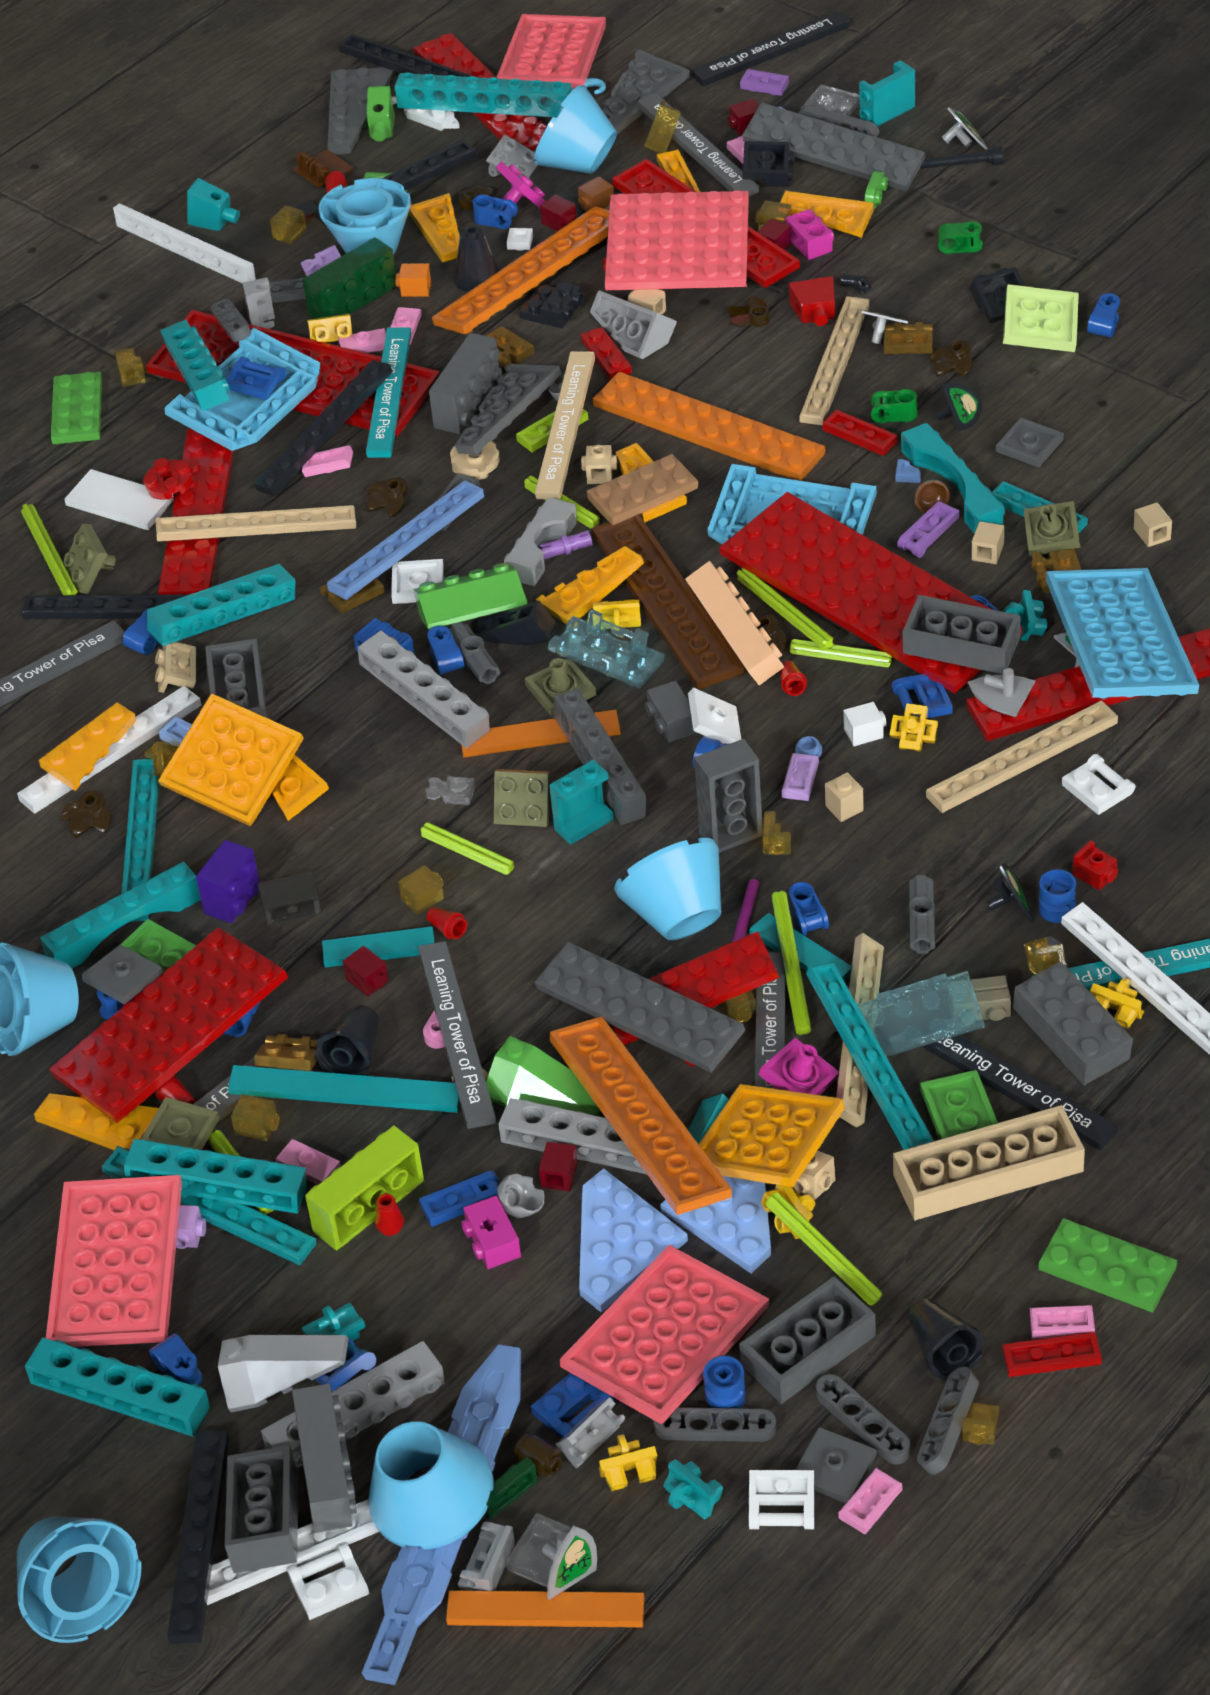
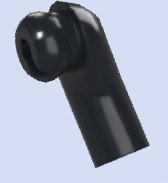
(858, 282)

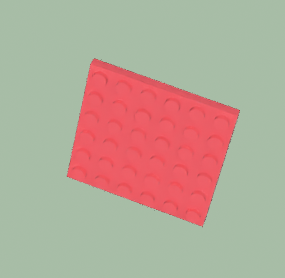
(677, 240)

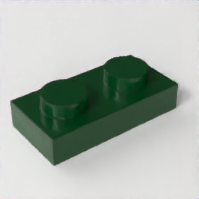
(511, 1486)

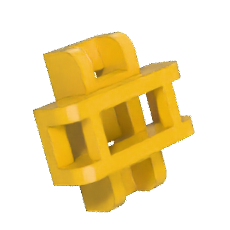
(913, 725)

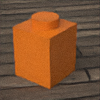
(414, 280)

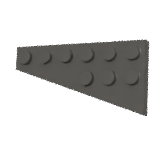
(644, 77)
(349, 104)
(505, 402)

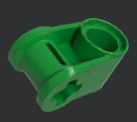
(958, 238)
(897, 406)

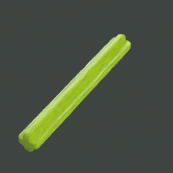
(824, 1249)

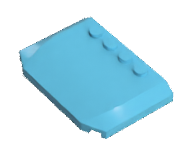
(246, 417)
(749, 494)

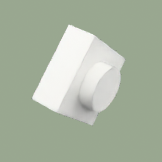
(519, 238)

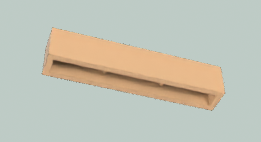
(734, 622)

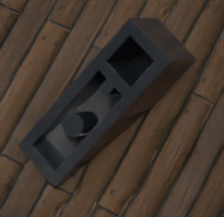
(517, 626)

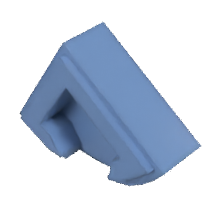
(907, 472)

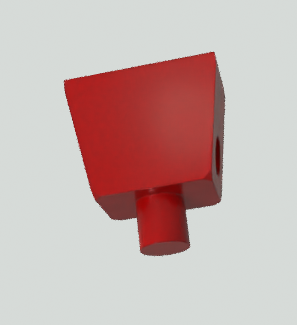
(813, 300)

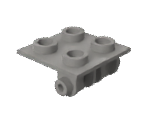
(512, 153)

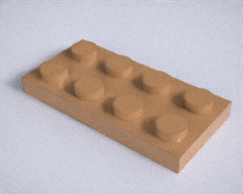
(642, 489)

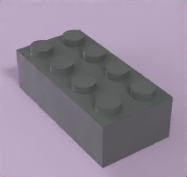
(464, 383)
(961, 634)
(237, 674)
(729, 795)
(1072, 1023)
(807, 1339)
(324, 1457)
(261, 1509)

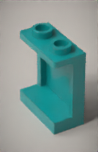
(889, 96)
(579, 802)

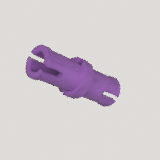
(566, 544)

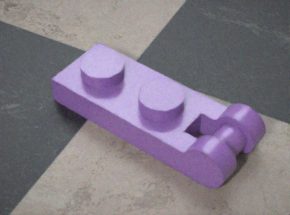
(928, 529)

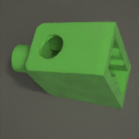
(380, 123)

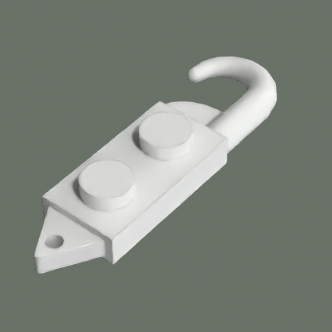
(432, 118)

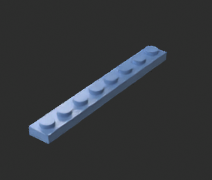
(405, 540)

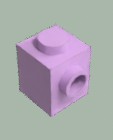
(190, 1227)

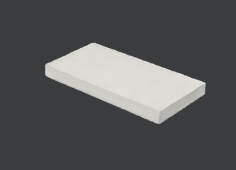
(116, 500)

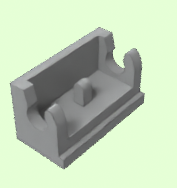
(259, 302)
(590, 1432)
(488, 1558)

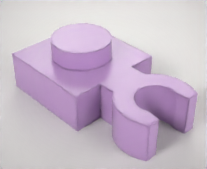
(321, 259)

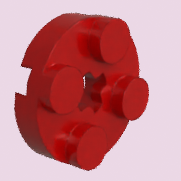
(168, 478)

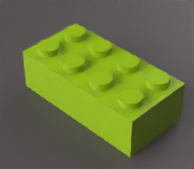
(349, 1196)

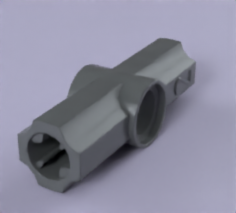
(474, 653)
(921, 914)

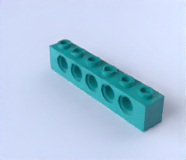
(196, 364)
(220, 604)
(221, 1175)
(118, 1386)

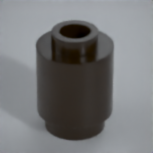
(541, 1453)

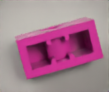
(491, 1232)

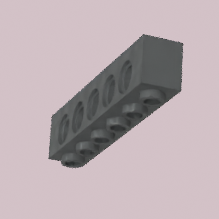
(592, 742)

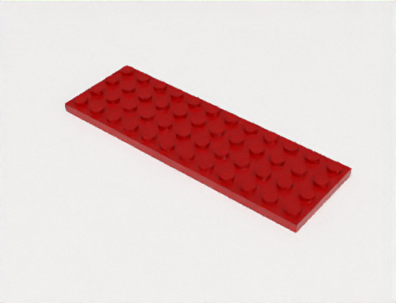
(336, 372)
(844, 579)

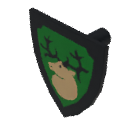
(963, 405)
(1005, 895)

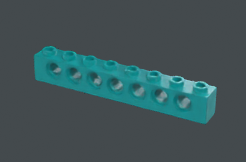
(481, 94)

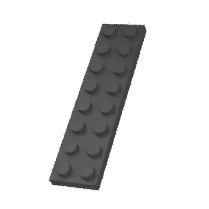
(835, 146)
(640, 1007)

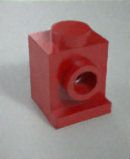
(1094, 866)

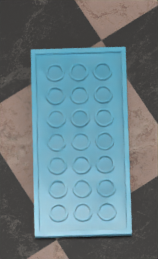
(1121, 633)

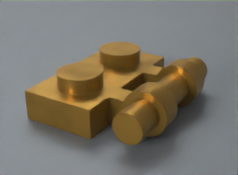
(908, 338)
(511, 346)
(1058, 561)
(365, 594)
(287, 1053)

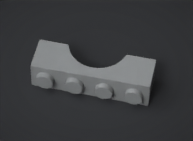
(550, 523)

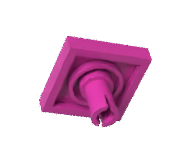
(520, 185)
(799, 1070)

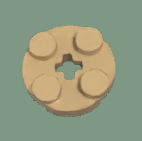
(476, 467)

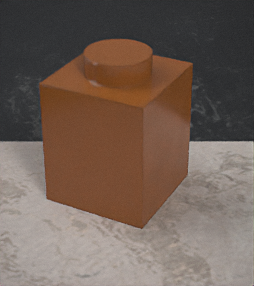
(595, 193)

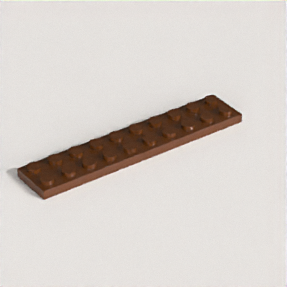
(672, 605)

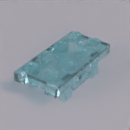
(594, 648)
(923, 1013)

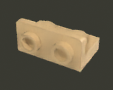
(176, 666)

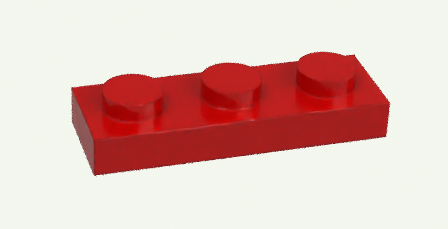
(606, 352)
(859, 432)
(1052, 1354)

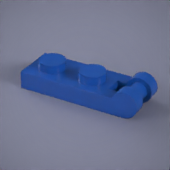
(450, 1201)

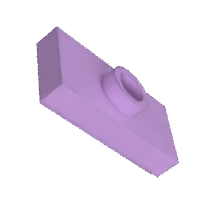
(800, 777)

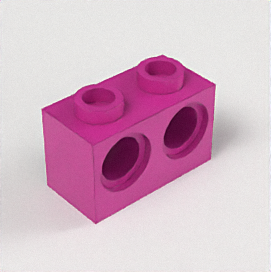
(810, 234)

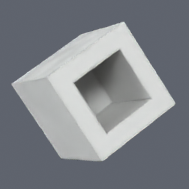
(864, 723)

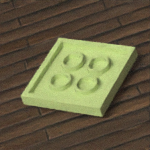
(1041, 318)

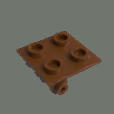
(318, 167)

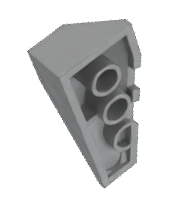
(631, 325)
(266, 1364)

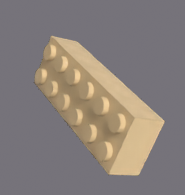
(988, 1162)

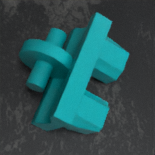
(1030, 614)
(337, 1322)
(689, 1490)

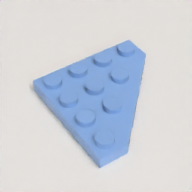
(732, 1226)
(618, 1238)

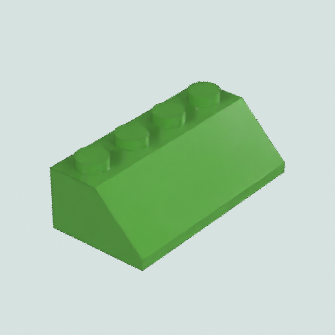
(469, 596)

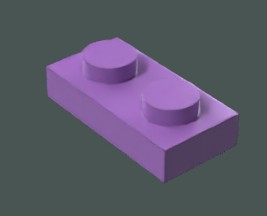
(764, 82)

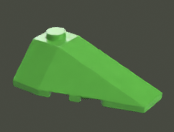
(532, 1075)

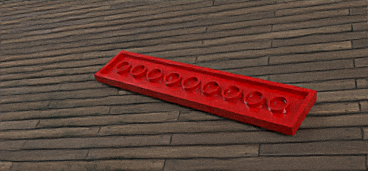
(453, 54)
(765, 259)
(191, 562)
(1067, 693)

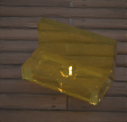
(662, 128)

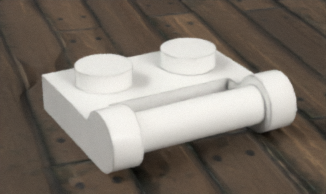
(1093, 790)
(781, 1488)
(332, 1589)

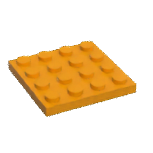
(231, 759)
(769, 1133)

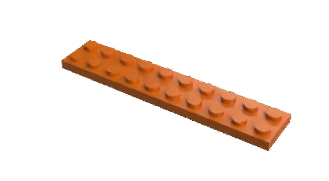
(525, 272)
(709, 426)
(640, 1116)

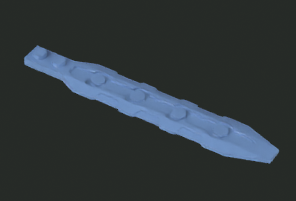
(422, 1576)

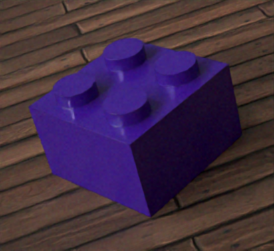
(228, 881)

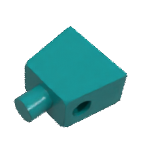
(209, 206)

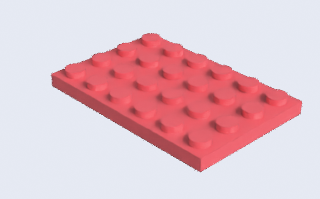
(553, 48)
(115, 1261)
(663, 1333)

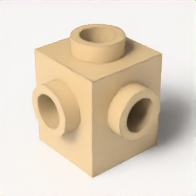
(599, 464)
(817, 1176)

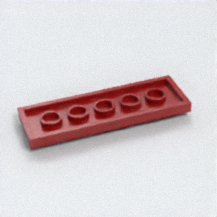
(718, 975)

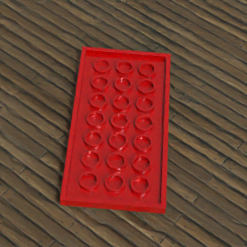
(168, 1024)

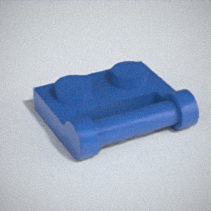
(254, 378)
(928, 693)
(359, 1360)
(564, 1401)

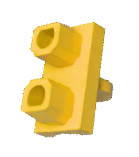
(330, 328)
(620, 613)
(1119, 998)
(803, 1204)
(641, 1460)

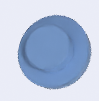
(808, 746)

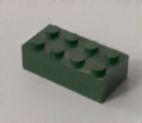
(351, 280)

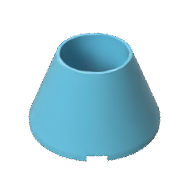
(577, 136)
(366, 211)
(675, 888)
(35, 998)
(439, 1503)
(89, 1592)

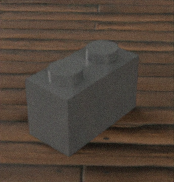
(670, 711)

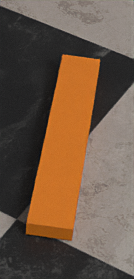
(532, 735)
(534, 1609)

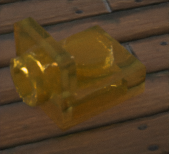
(161, 754)
(773, 839)
(980, 1424)

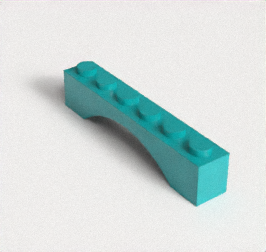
(929, 451)
(165, 892)

